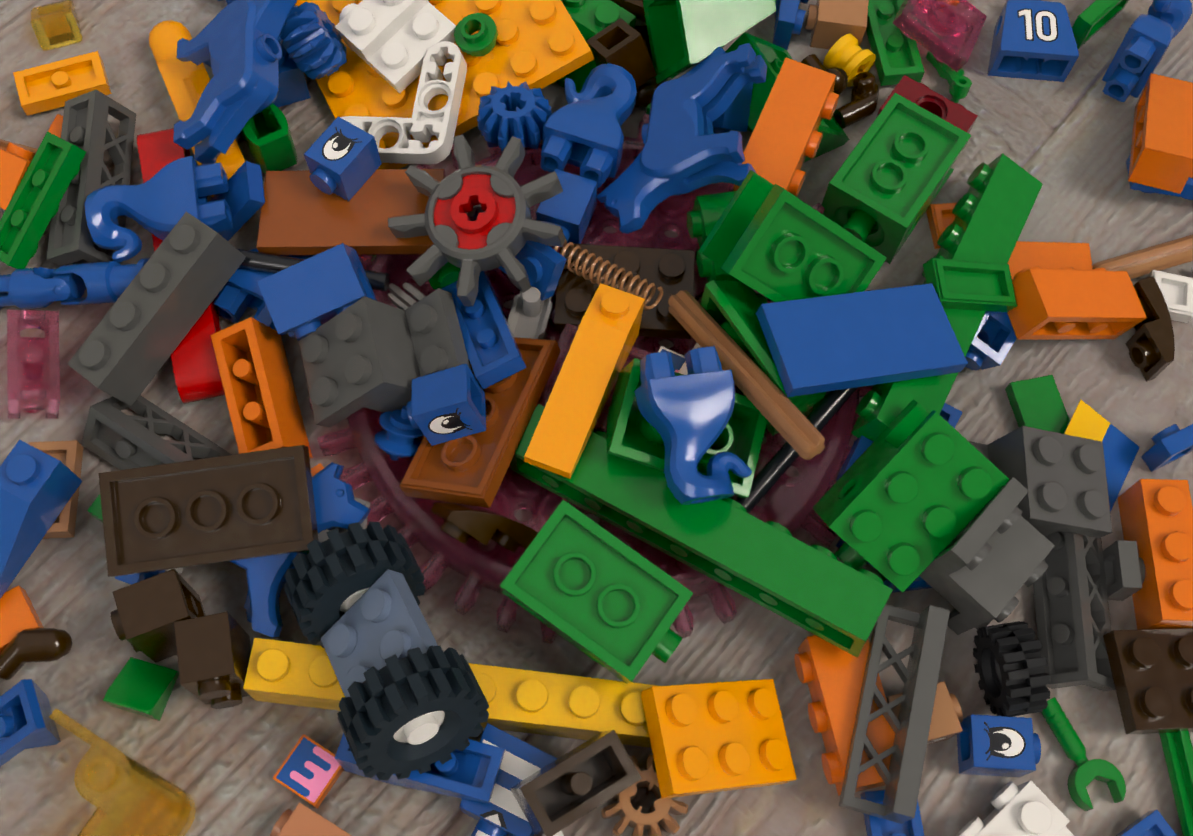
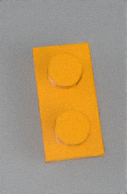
(56, 82)

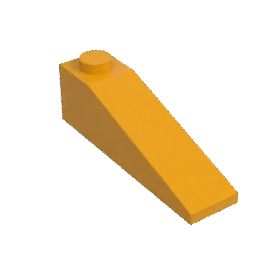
(586, 380)

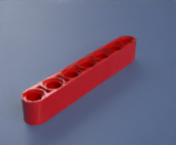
(194, 358)

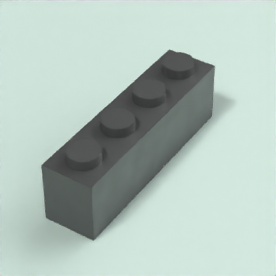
(157, 310)

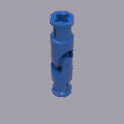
(42, 286)

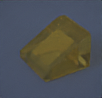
(56, 24)

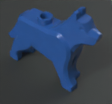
(244, 62)
(680, 137)
(266, 574)

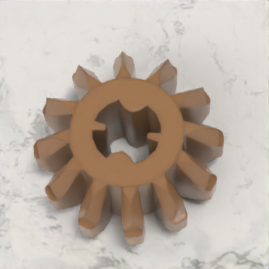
(658, 810)

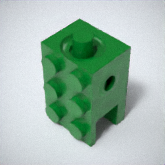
(893, 175)
(787, 246)
(908, 496)
(597, 593)

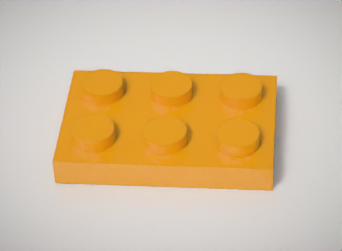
(717, 737)

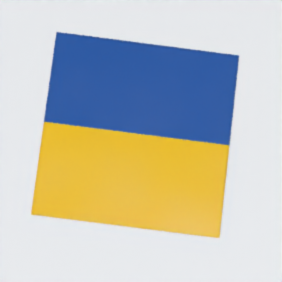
(1118, 448)

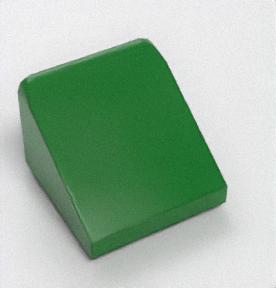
(142, 688)

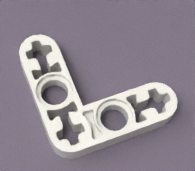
(424, 121)

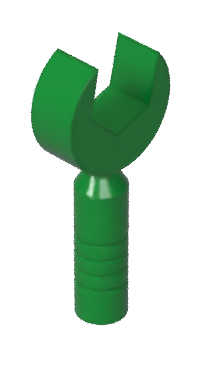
(1086, 769)

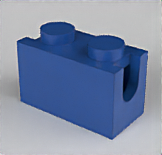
(315, 290)

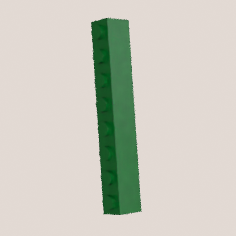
(983, 231)
(721, 542)

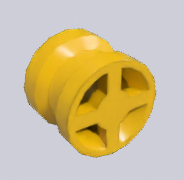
(849, 57)

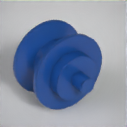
(399, 436)

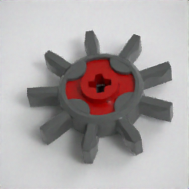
(478, 218)

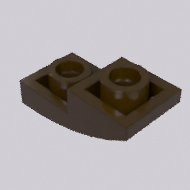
(1153, 343)
(482, 525)

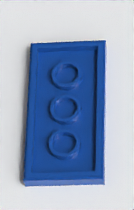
(860, 339)

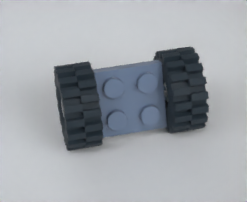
(400, 689)

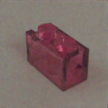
(33, 363)

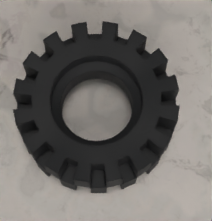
(1011, 669)

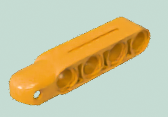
(186, 82)

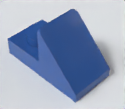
(25, 720)

